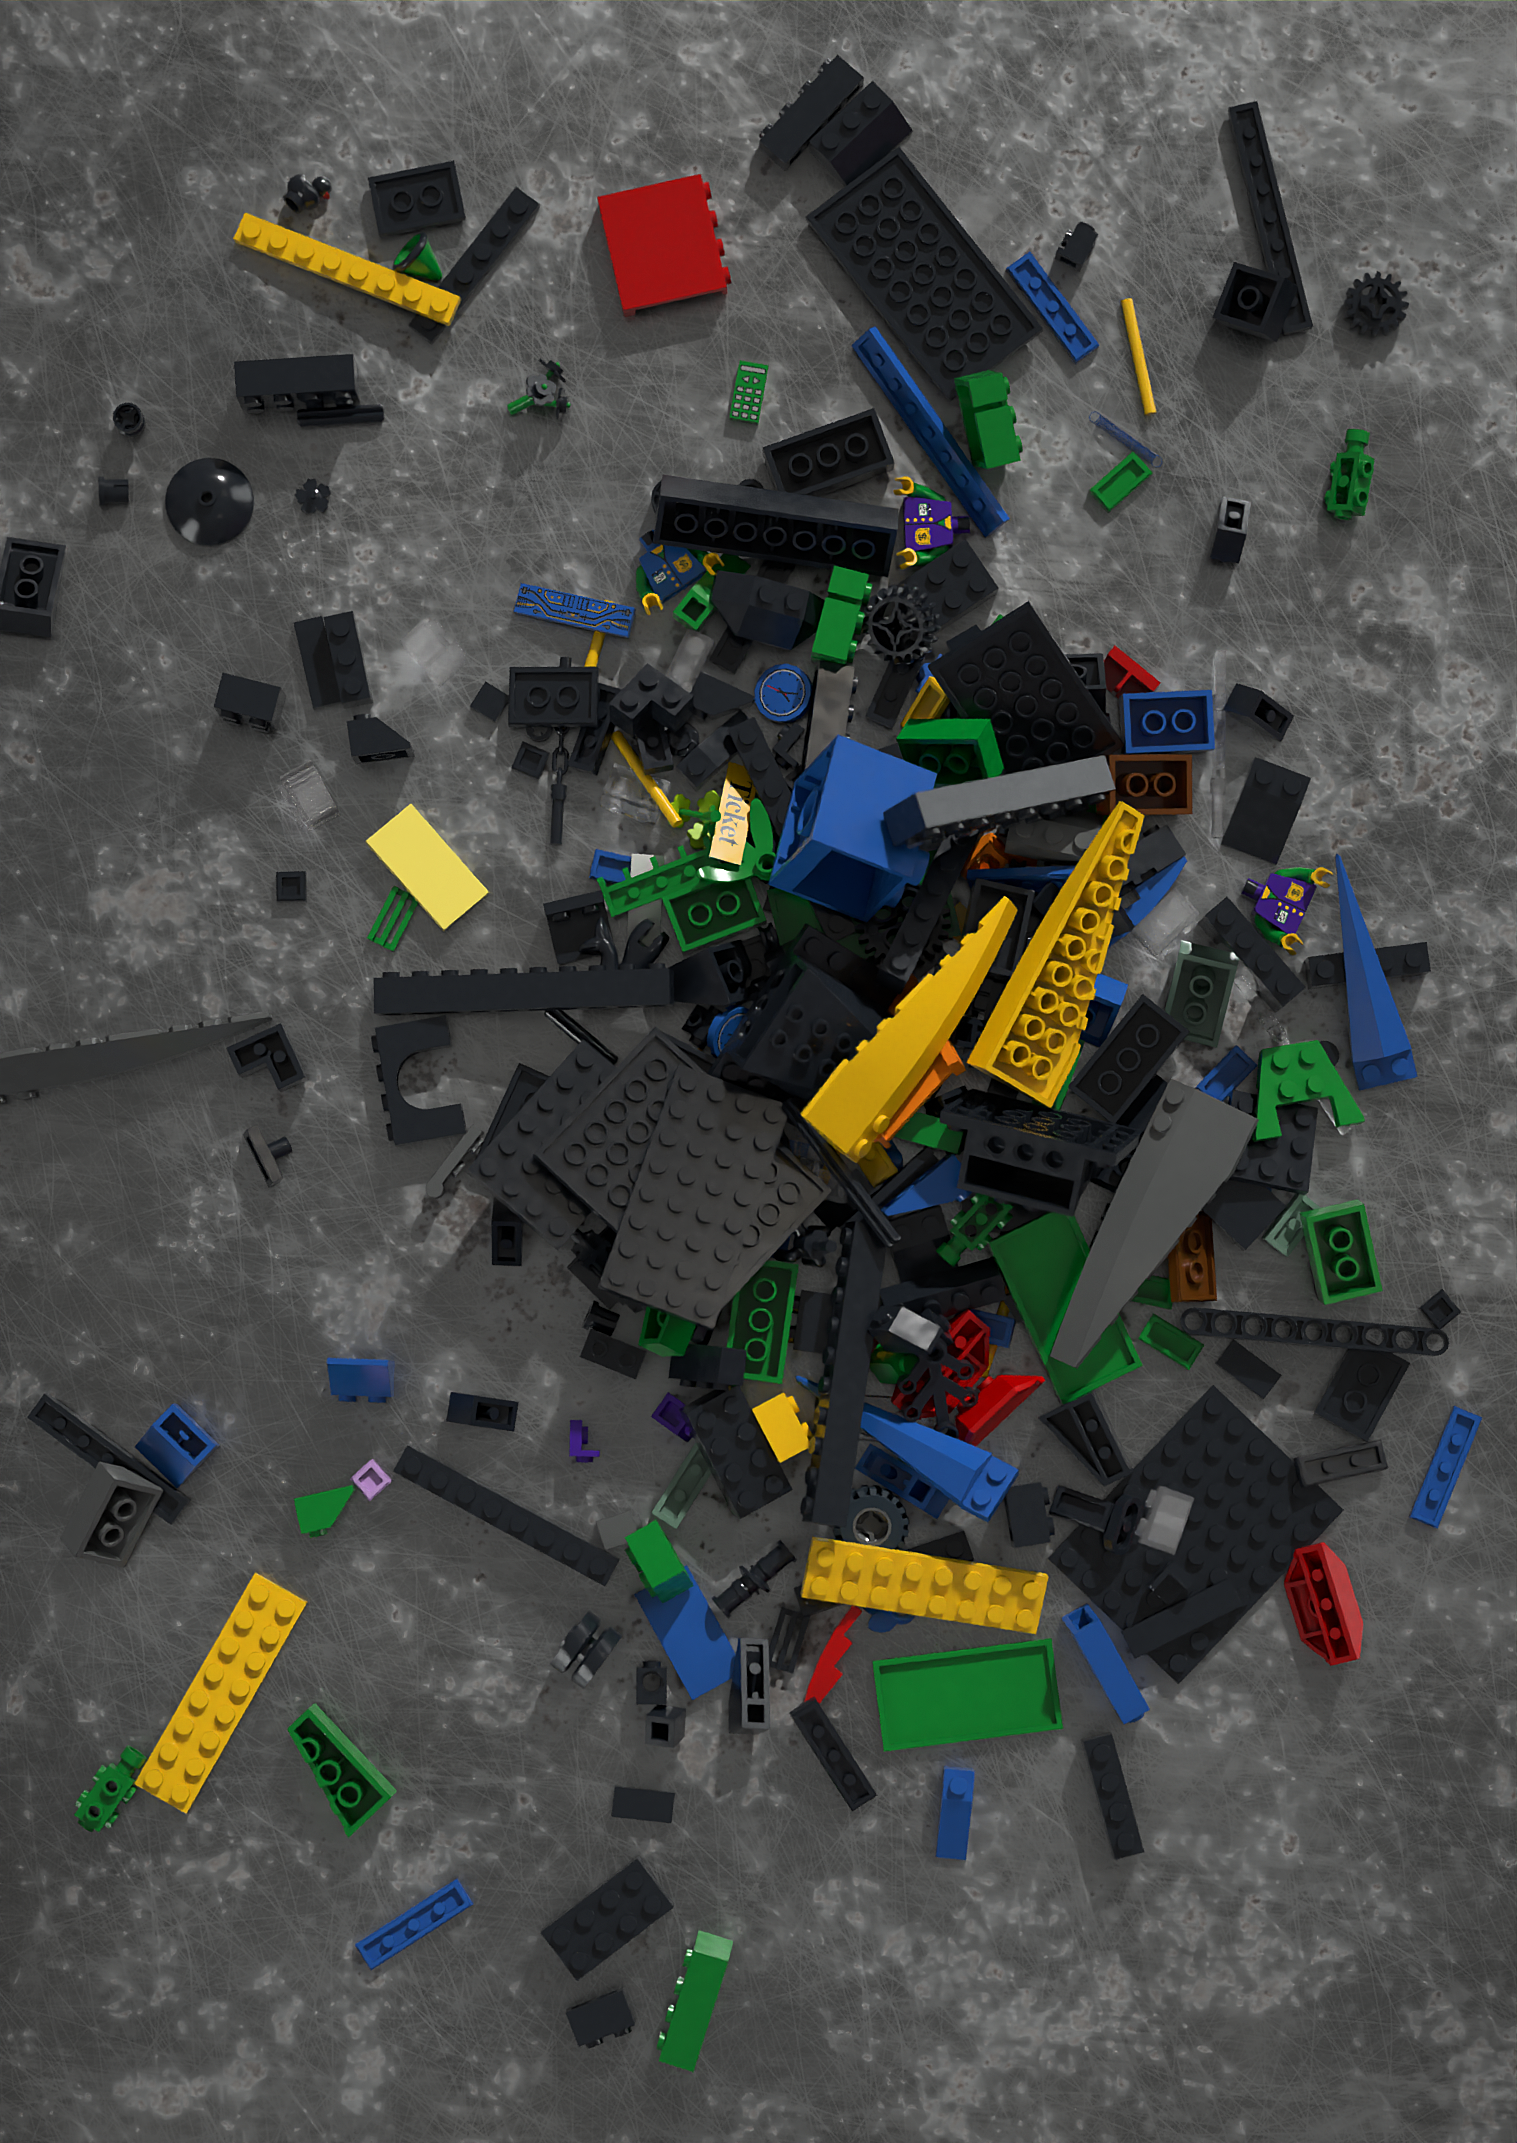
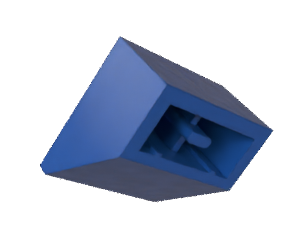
(176, 1445)

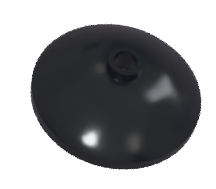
(220, 518)

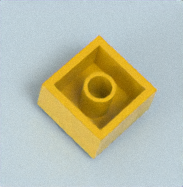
(782, 1427)

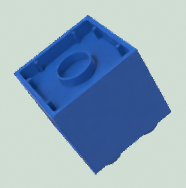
(836, 833)

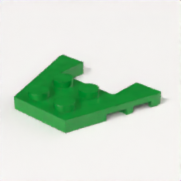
(1296, 1076)

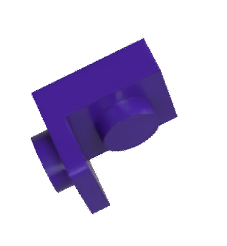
(670, 1417)
(579, 1436)

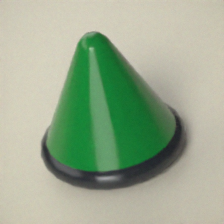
(418, 259)

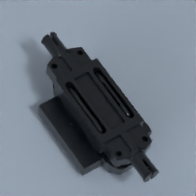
(592, 1254)

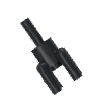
(810, 1245)

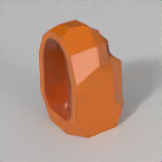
(986, 854)

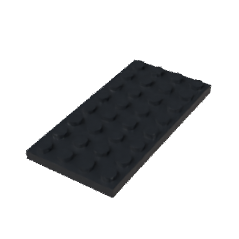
(923, 272)
(694, 1197)

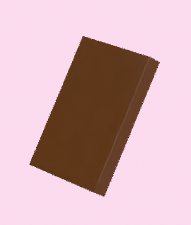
(1193, 1264)

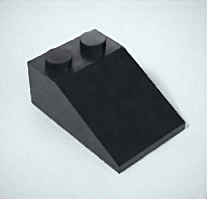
(30, 586)
(1265, 810)
(920, 1237)

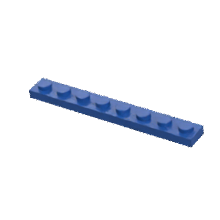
(930, 431)

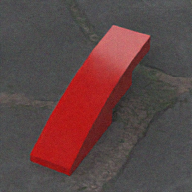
(825, 1673)

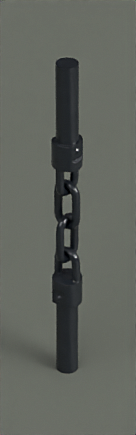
(559, 790)

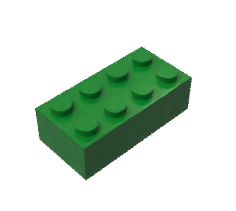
(763, 1320)

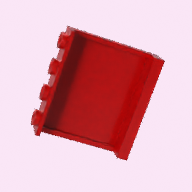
(663, 243)

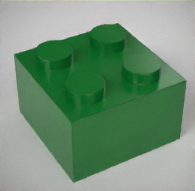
(661, 1567)

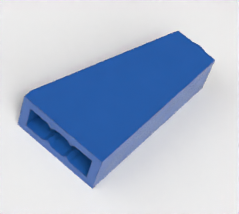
(1106, 1664)

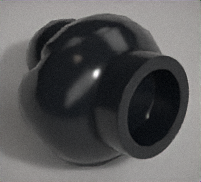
(305, 195)

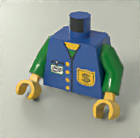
(669, 570)

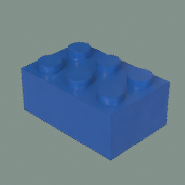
(1167, 722)

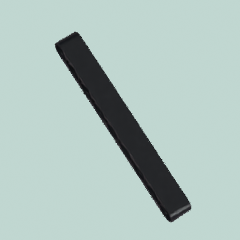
(1328, 1327)

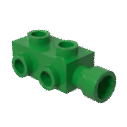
(1351, 477)
(981, 1221)
(104, 1798)

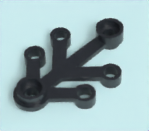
(936, 1386)

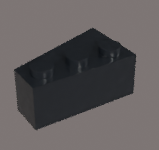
(1151, 856)

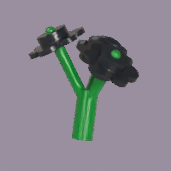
(541, 392)

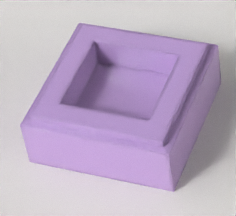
(371, 1480)

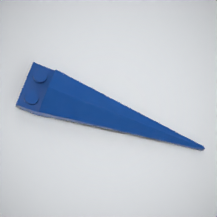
(1377, 1035)
(956, 1468)

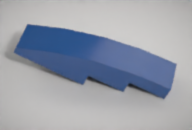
(1150, 893)

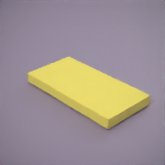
(427, 867)

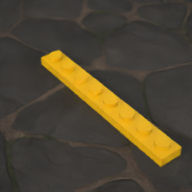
(347, 269)

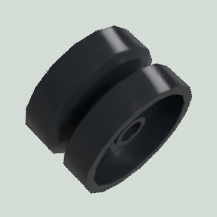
(585, 1649)

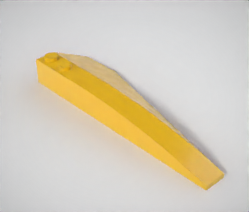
(1045, 1004)
(872, 1086)

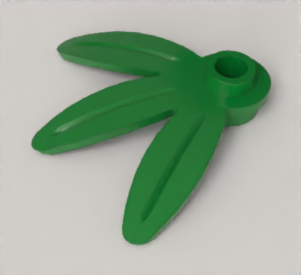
(753, 858)

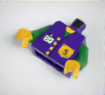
(927, 523)
(1283, 902)

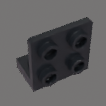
(574, 922)

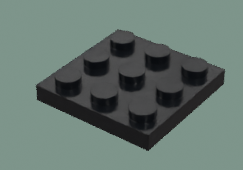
(1281, 1161)

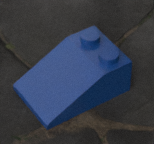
(932, 1188)
(361, 1378)

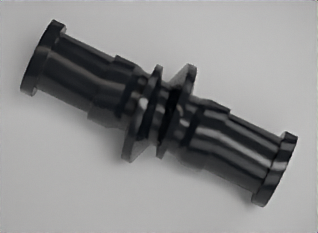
(754, 1579)

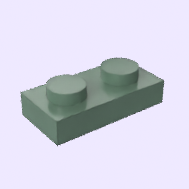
(1287, 1228)

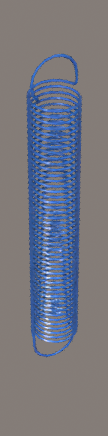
(1124, 433)

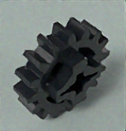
(1364, 304)

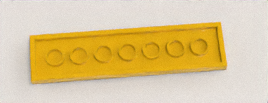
(924, 1585)
(221, 1693)

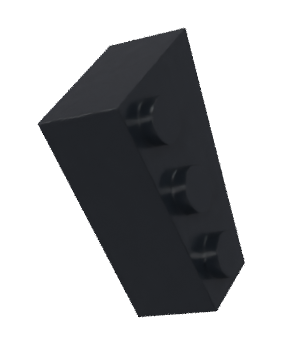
(1090, 1437)

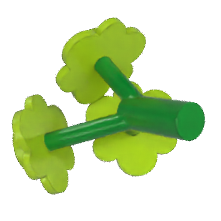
(708, 813)

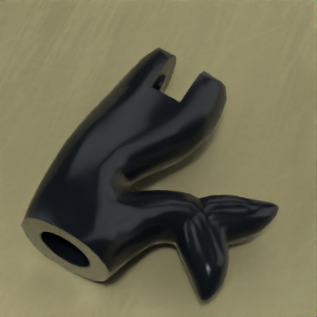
(635, 951)

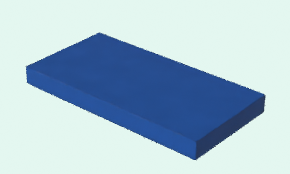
(691, 1638)

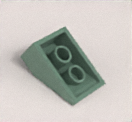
(1201, 991)

